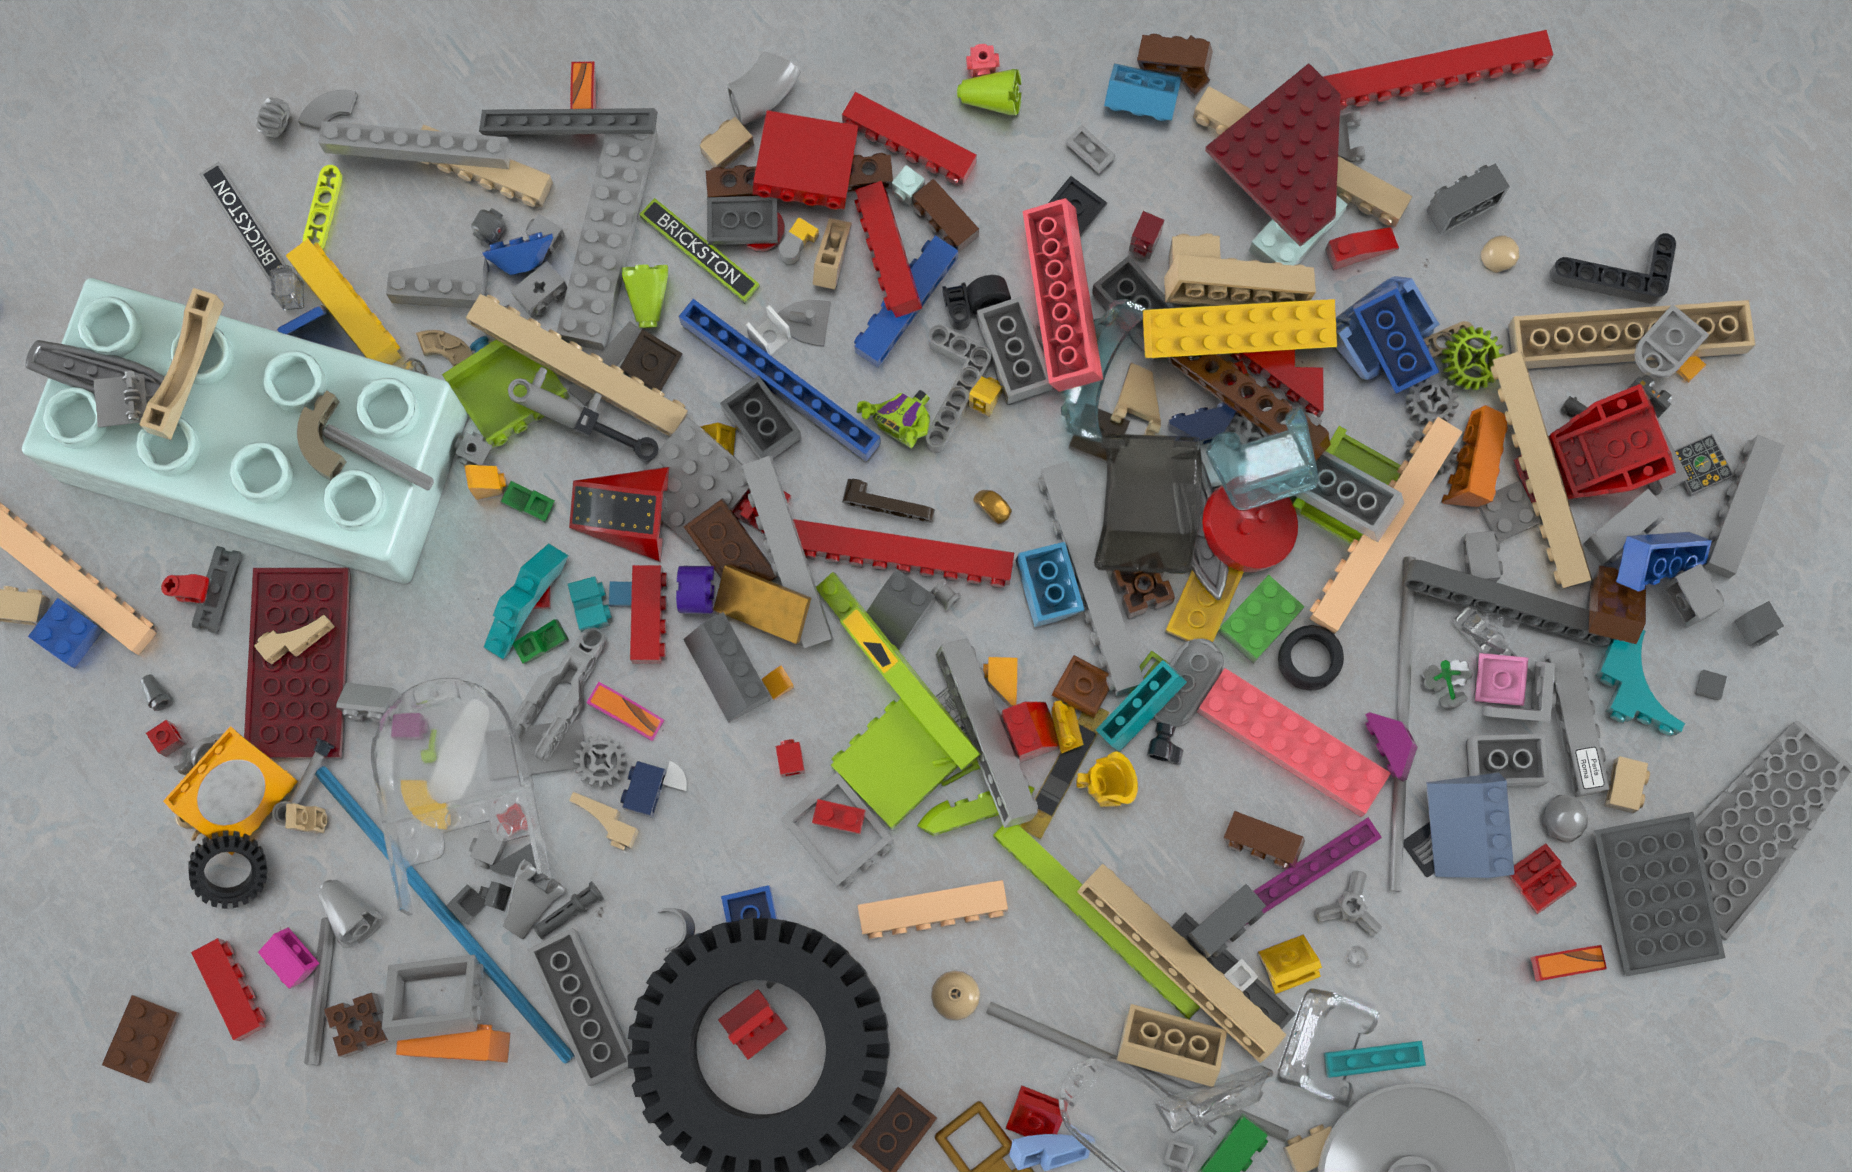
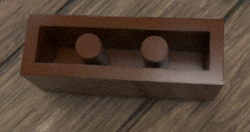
(1175, 55)
(944, 216)
(1264, 840)

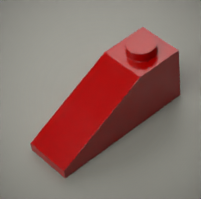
(1360, 247)

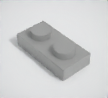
(1090, 149)

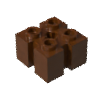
(1137, 600)
(343, 1019)

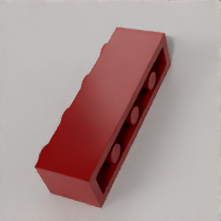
(647, 613)
(229, 989)

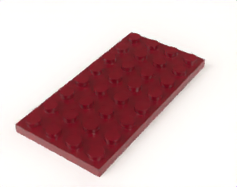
(297, 695)

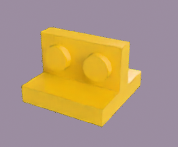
(1290, 963)

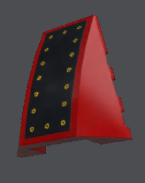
(622, 509)

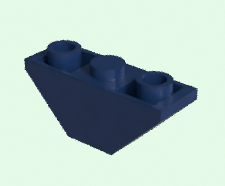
(1202, 422)

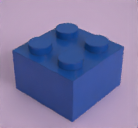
(65, 633)
(749, 904)

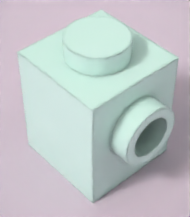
(907, 184)

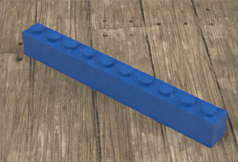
(780, 380)

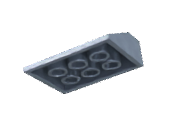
(1470, 827)

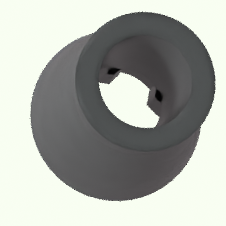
(155, 693)

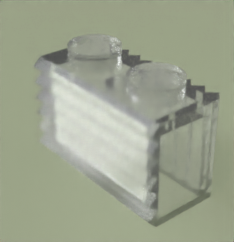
(287, 287)

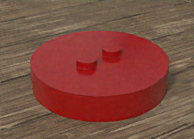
(1251, 537)

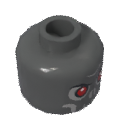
(488, 225)

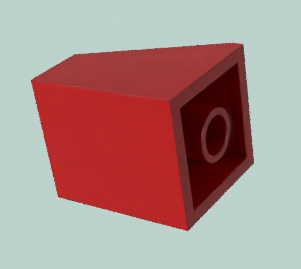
(1030, 729)

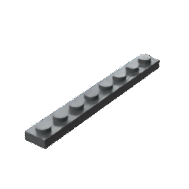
(568, 121)

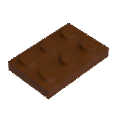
(140, 1039)

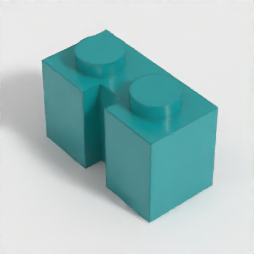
(589, 604)

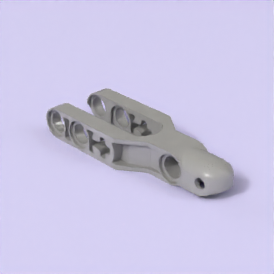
(572, 670)

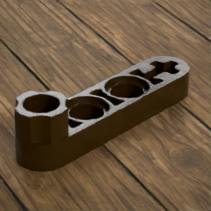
(856, 496)

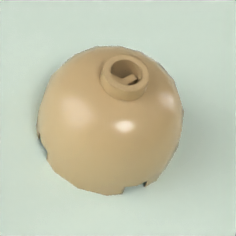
(961, 1006)

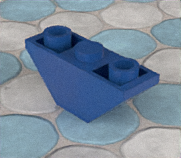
(519, 254)

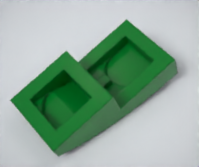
(527, 501)
(540, 641)

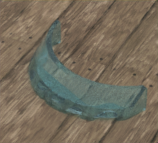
(1083, 401)

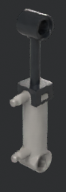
(572, 415)

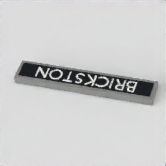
(242, 219)

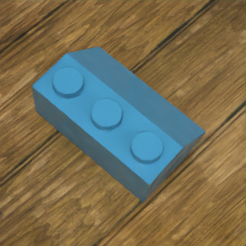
(1142, 92)
(1049, 584)

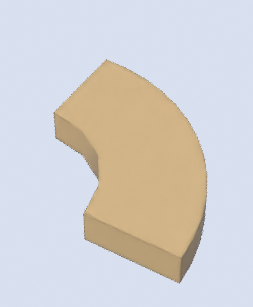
(443, 344)

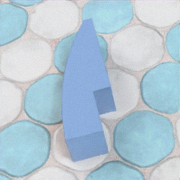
(1047, 1150)

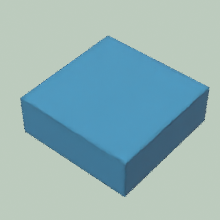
(620, 594)

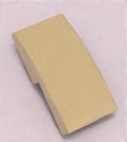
(305, 818)

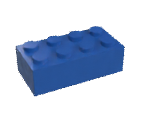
(1396, 339)

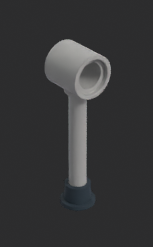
(321, 749)

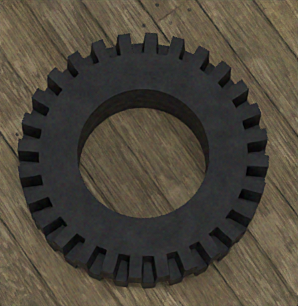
(668, 1063)

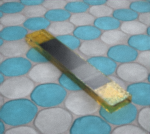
(1062, 775)

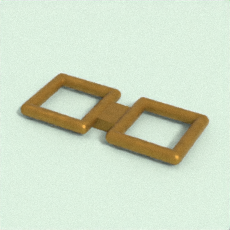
(992, 1163)

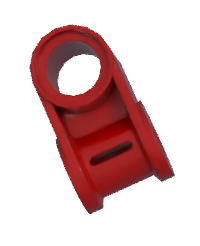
(186, 587)

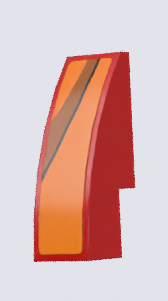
(583, 85)
(1568, 963)

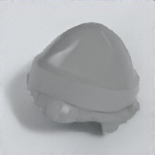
(1565, 818)

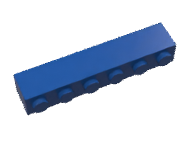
(884, 327)

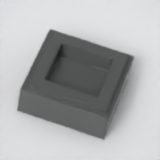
(1711, 684)

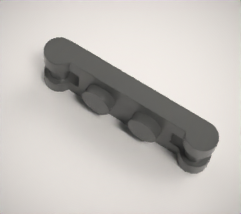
(218, 589)

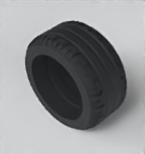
(1321, 635)

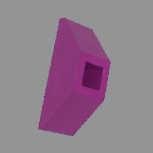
(1394, 743)

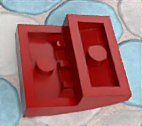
(1542, 878)

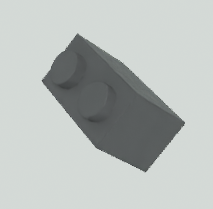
(1759, 624)

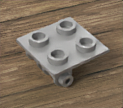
(120, 399)

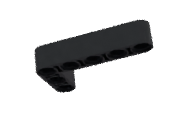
(1620, 276)

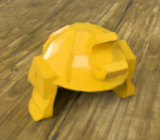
(1110, 780)

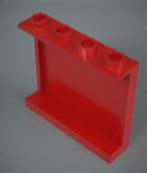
(805, 160)

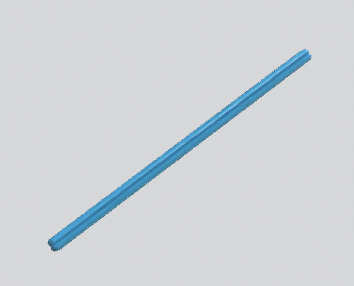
(449, 920)

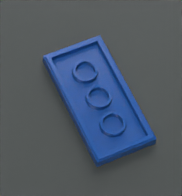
(303, 320)

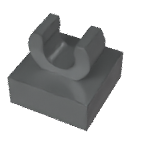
(495, 895)

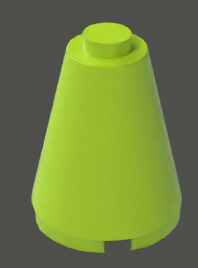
(993, 91)

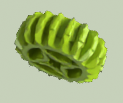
(1459, 345)

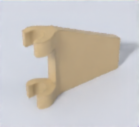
(1139, 398)

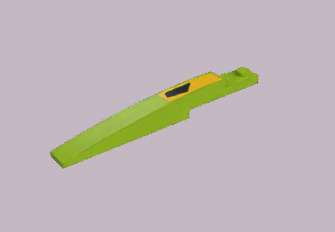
(897, 671)

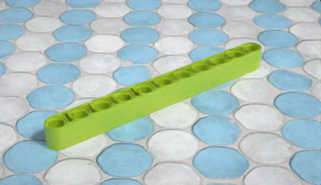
(1065, 888)

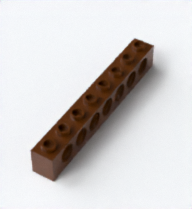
(742, 174)
(1245, 385)

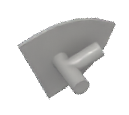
(807, 320)

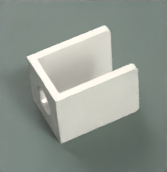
(773, 323)

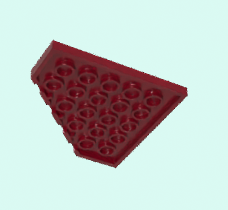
(1288, 153)

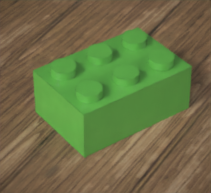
(1261, 619)

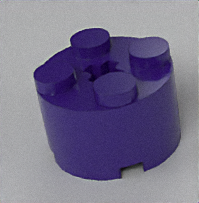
(695, 589)

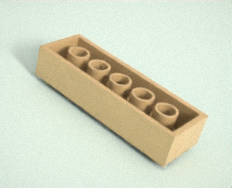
(1236, 282)

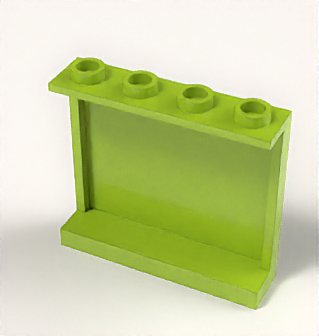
(483, 386)
(1362, 458)
(893, 763)

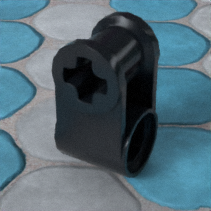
(957, 302)

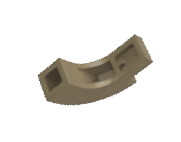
(310, 437)

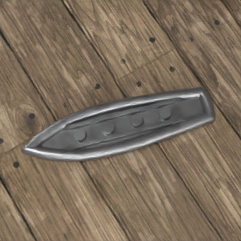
(82, 366)
(1205, 565)

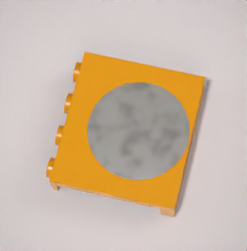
(230, 788)

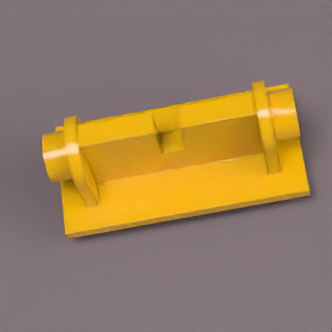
(1066, 726)

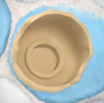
(1500, 253)

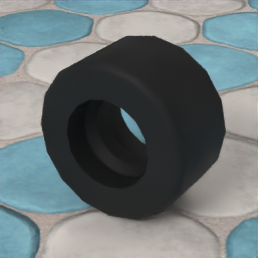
(987, 292)

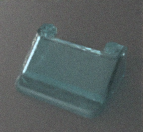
(1266, 467)

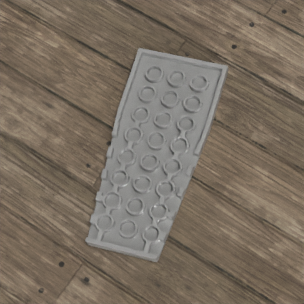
(1764, 818)

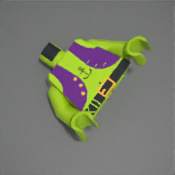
(900, 417)

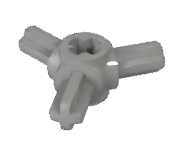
(1341, 910)

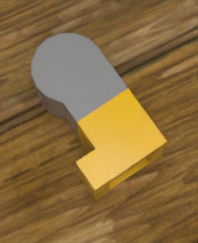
(796, 240)

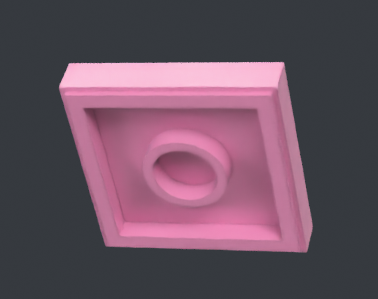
(1501, 679)

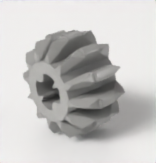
(273, 117)

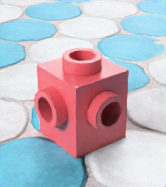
(982, 60)

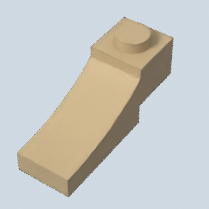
(274, 645)
(619, 833)

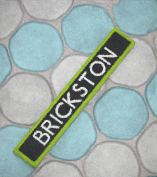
(699, 251)

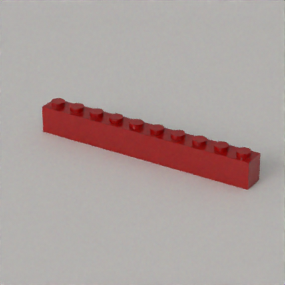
(1442, 69)
(905, 553)

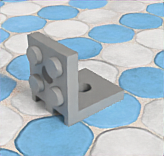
(1542, 699)

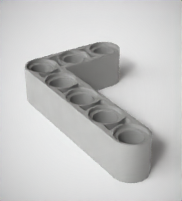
(960, 387)

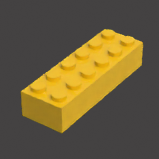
(344, 303)

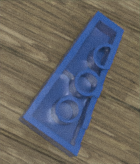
(1660, 556)

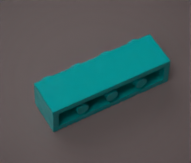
(1141, 705)

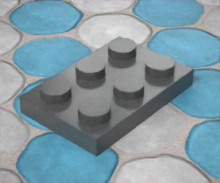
(742, 220)

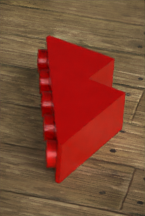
(1298, 383)

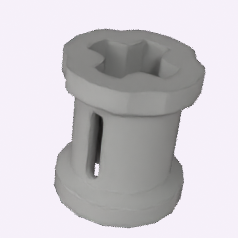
(945, 594)

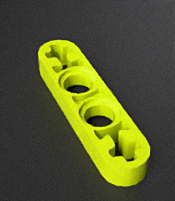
(323, 208)

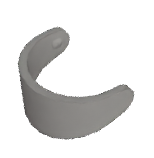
(688, 923)

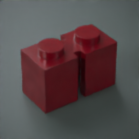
(1146, 235)

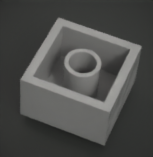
(1694, 595)

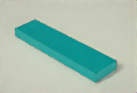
(1374, 1059)

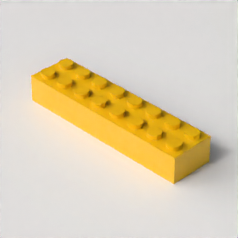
(1239, 328)

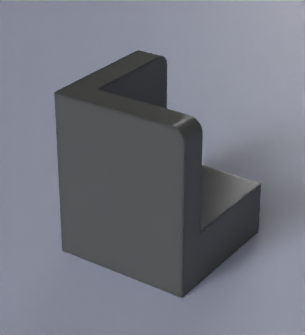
(466, 904)

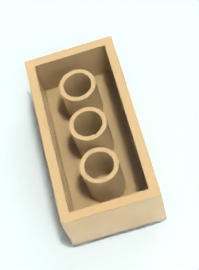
(1172, 1045)

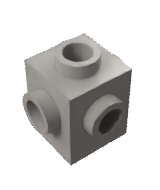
(475, 440)

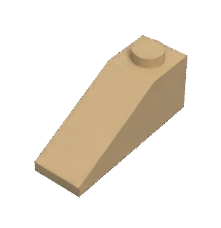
(831, 253)

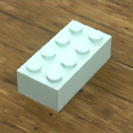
(1277, 246)

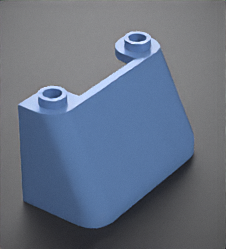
(1352, 339)

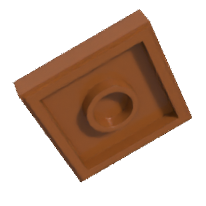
(1082, 686)

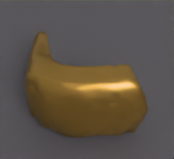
(993, 505)

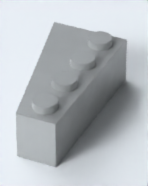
(440, 284)

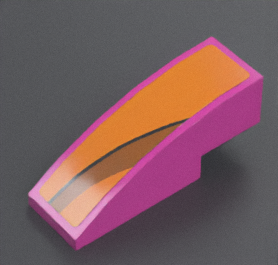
(625, 711)

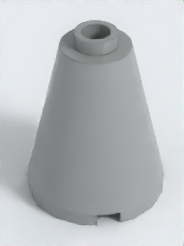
(348, 913)

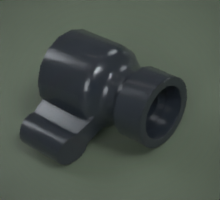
(1161, 746)

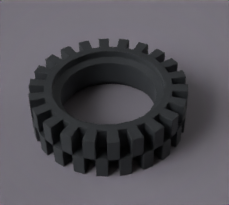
(218, 845)

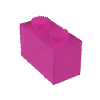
(288, 957)

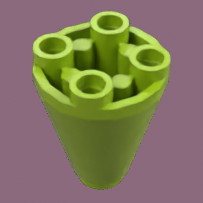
(646, 292)

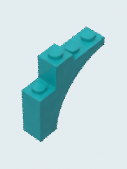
(521, 598)
(1632, 696)

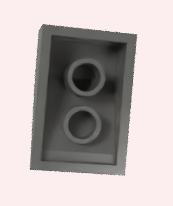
(900, 607)

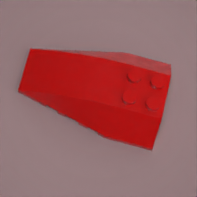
(1610, 447)

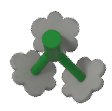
(1449, 675)

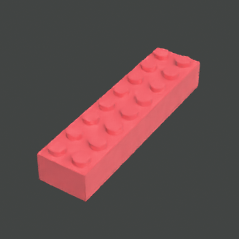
(1062, 295)
(1293, 742)

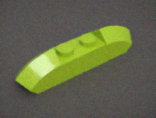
(945, 818)

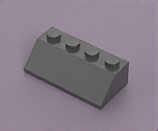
(726, 667)

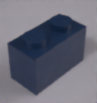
(643, 789)

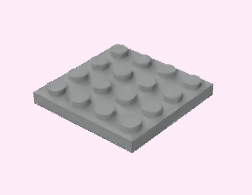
(698, 476)

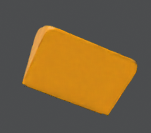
(777, 682)

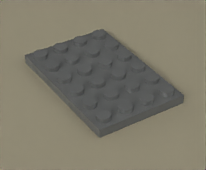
(1659, 894)

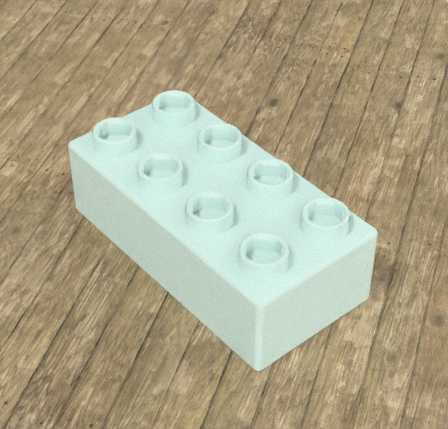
(237, 440)

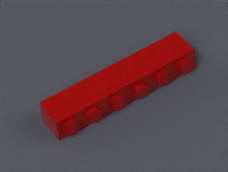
(909, 139)
(888, 249)

